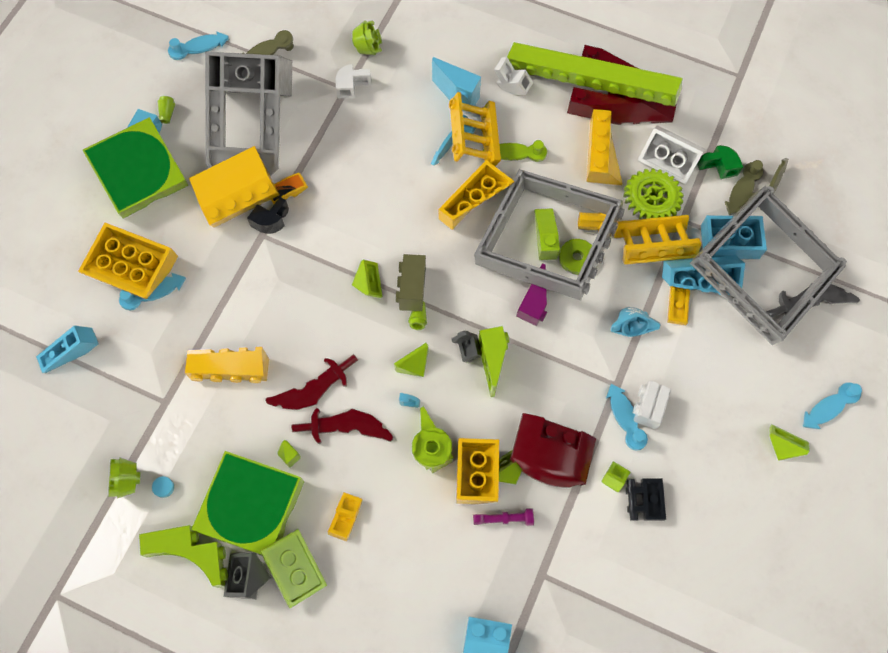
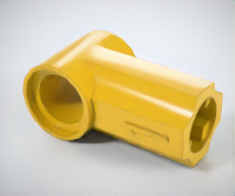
(590, 221)

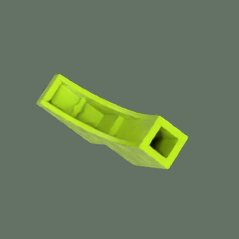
(182, 543)

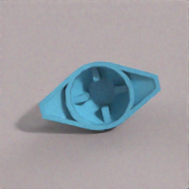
(634, 323)

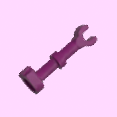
(527, 516)

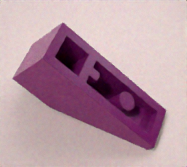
(534, 304)

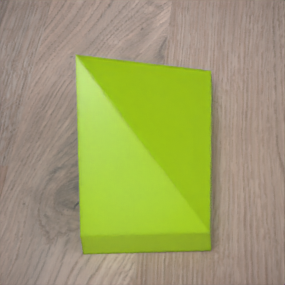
(368, 279)
(414, 362)
(786, 444)
(508, 471)

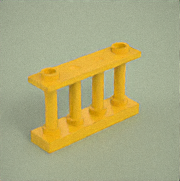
(487, 125)
(657, 251)

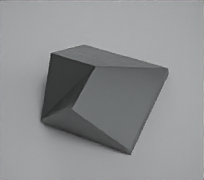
(245, 576)

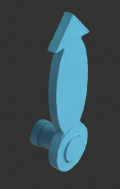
(196, 45)
(448, 143)
(130, 301)
(832, 405)
(622, 411)

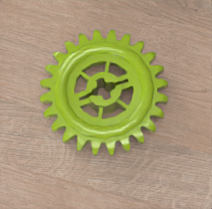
(648, 204)

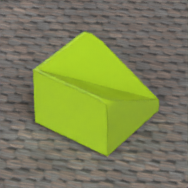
(288, 454)

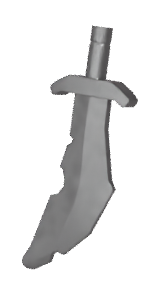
(832, 295)

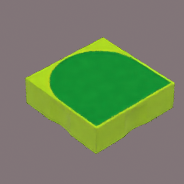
(135, 167)
(247, 503)

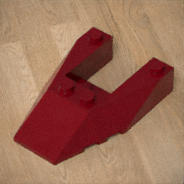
(622, 108)

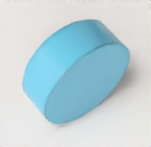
(163, 487)

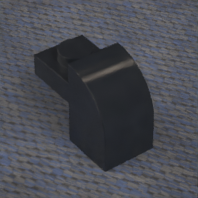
(269, 221)

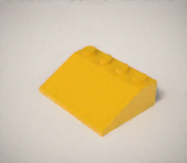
(233, 187)
(128, 261)

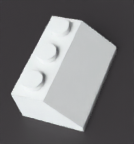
(671, 154)

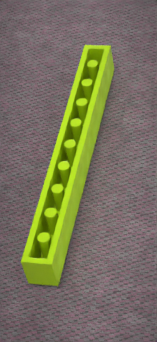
(596, 74)

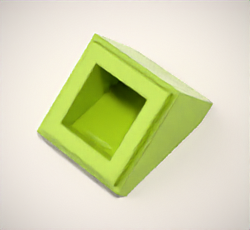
(615, 477)

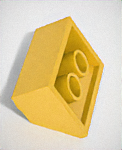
(477, 471)

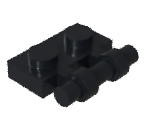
(652, 499)

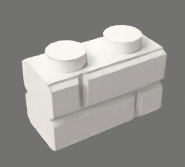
(651, 404)

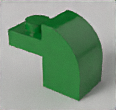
(724, 159)

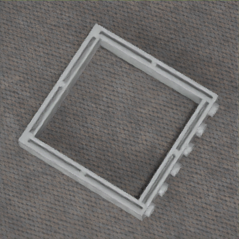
(565, 192)
(801, 235)

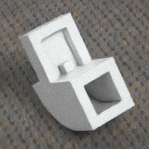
(348, 78)
(511, 80)

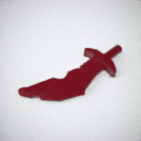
(314, 389)
(344, 423)

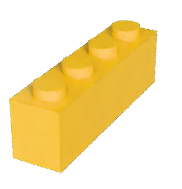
(602, 158)
(475, 190)
(227, 365)

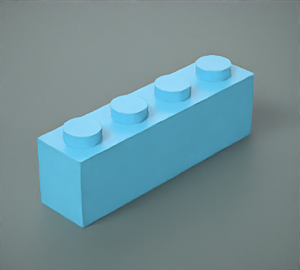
(683, 275)

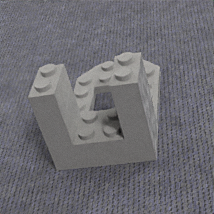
(248, 74)

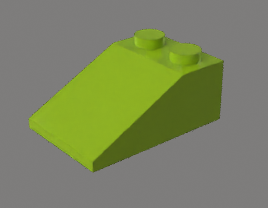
(493, 348)

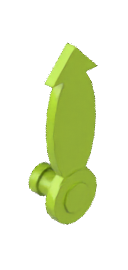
(516, 151)

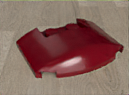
(552, 452)

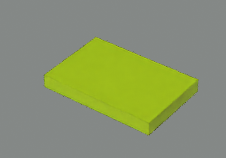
(293, 568)

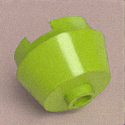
(366, 38)
(122, 477)

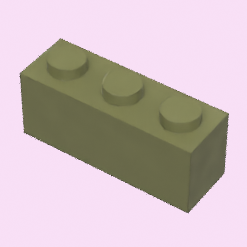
(411, 282)

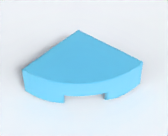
(409, 400)

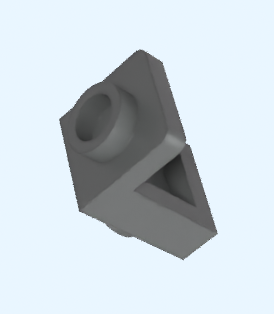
(468, 345)

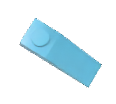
(68, 347)

